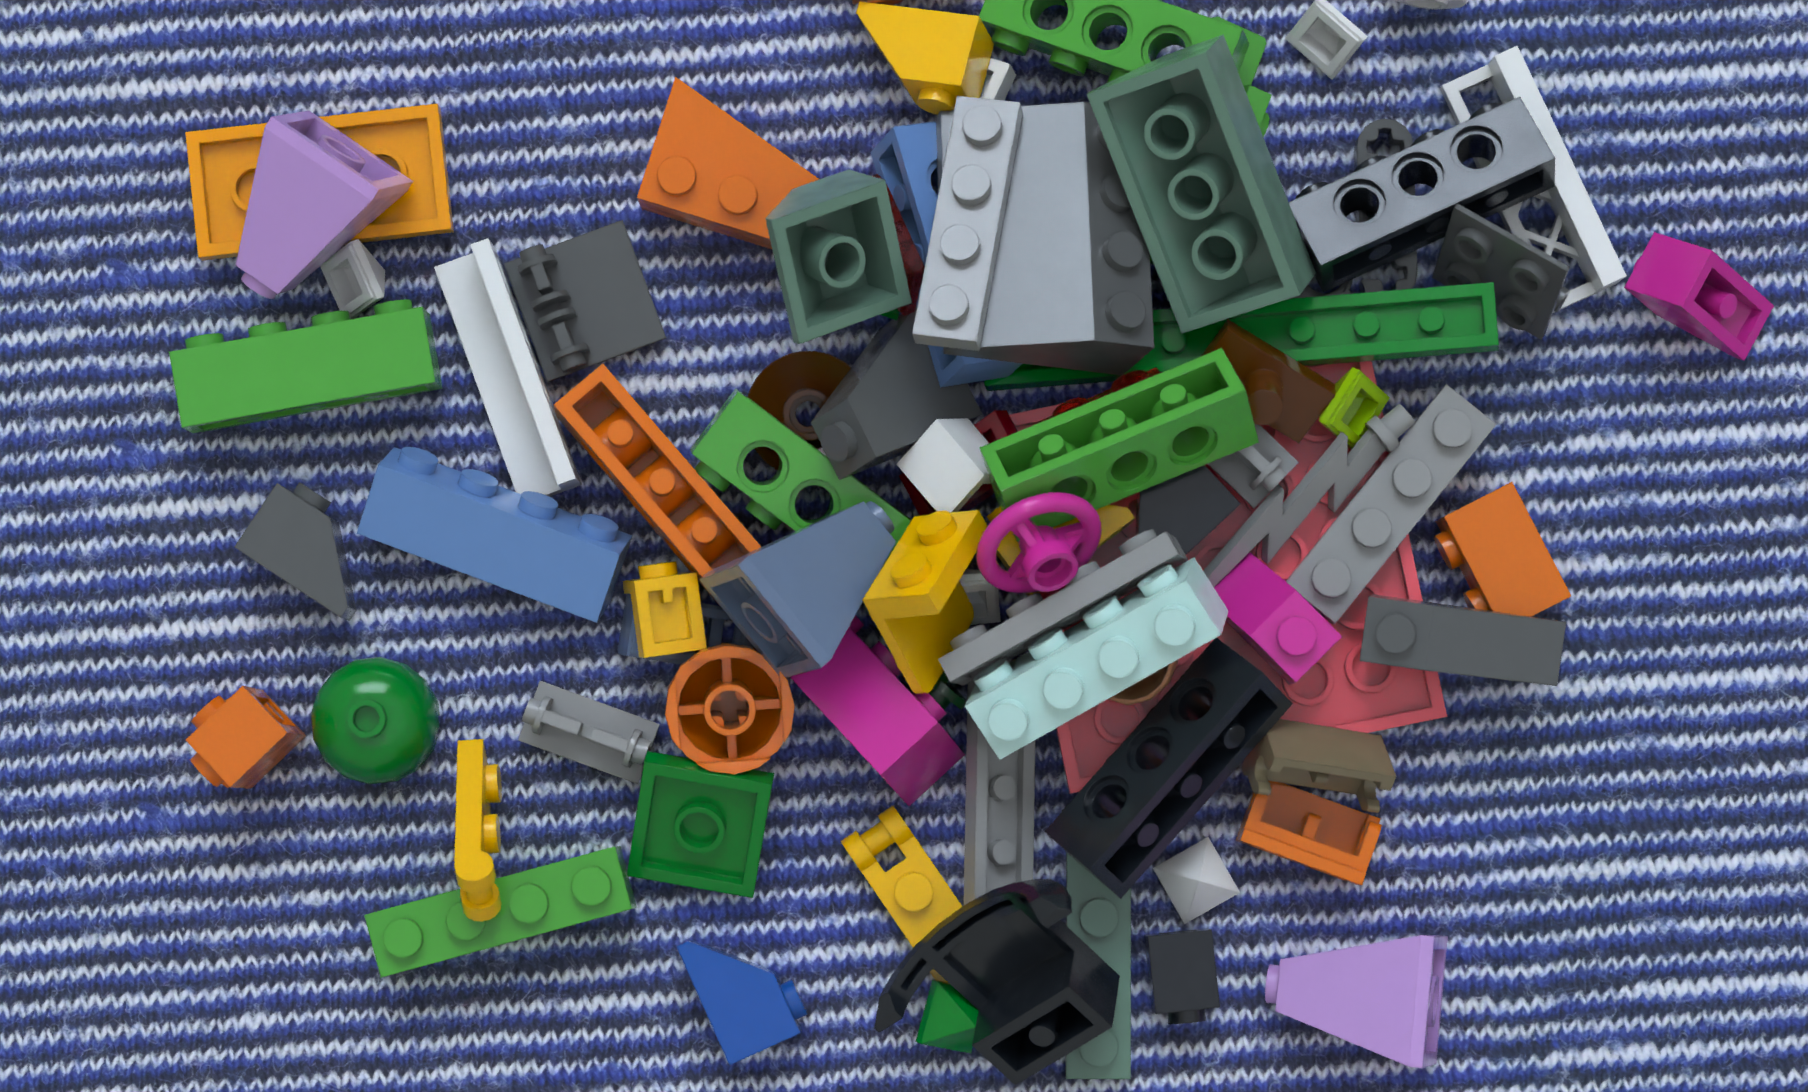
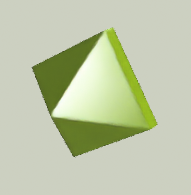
(1353, 405)

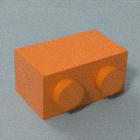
(1500, 555)

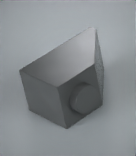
(302, 547)

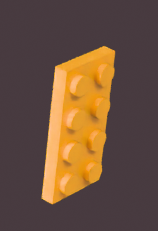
(406, 138)

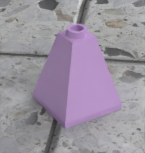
(309, 200)
(1369, 995)

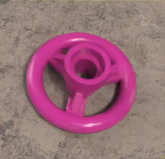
(1047, 555)

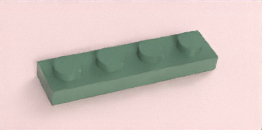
(1105, 926)

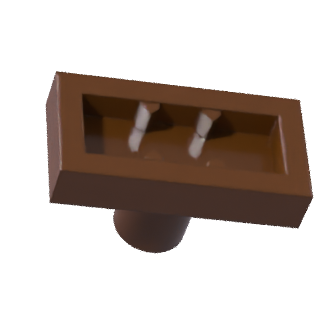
(1276, 385)

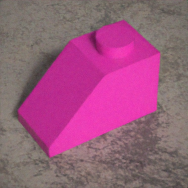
(1699, 294)
(1275, 618)

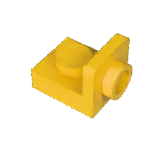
(666, 610)

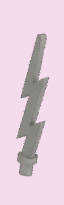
(1333, 472)

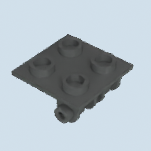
(1524, 278)
(584, 300)

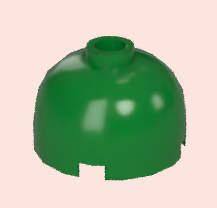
(375, 720)

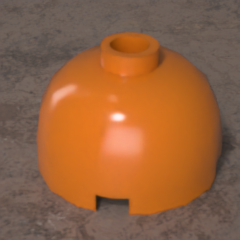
(729, 709)

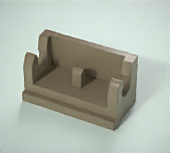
(1321, 760)

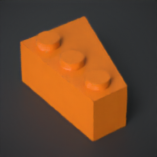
(715, 170)

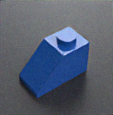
(742, 1000)

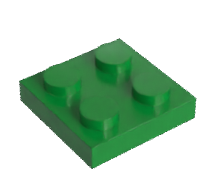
(699, 825)

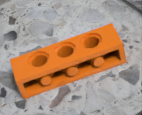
(652, 474)

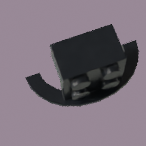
(1022, 970)

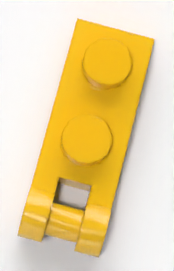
(477, 830)
(911, 889)

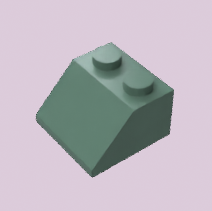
(837, 254)

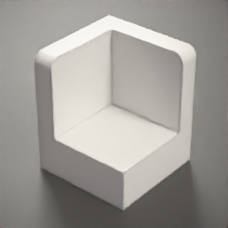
(947, 463)

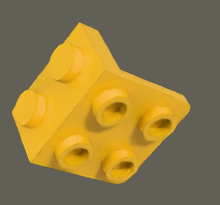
(920, 596)

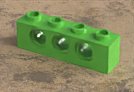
(1073, 47)
(745, 426)
(1126, 438)

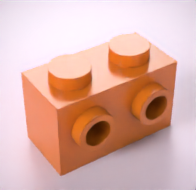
(241, 738)

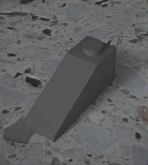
(1462, 640)

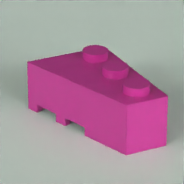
(880, 716)

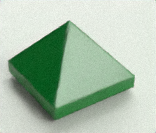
(947, 1019)

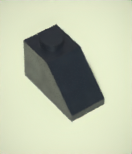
(1185, 507)

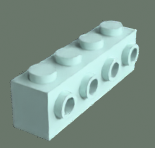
(1097, 657)

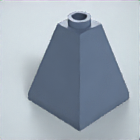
(805, 587)

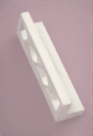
(1568, 198)
(507, 372)

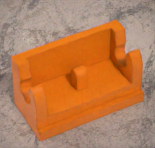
(1311, 831)

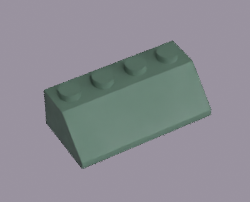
(1202, 185)

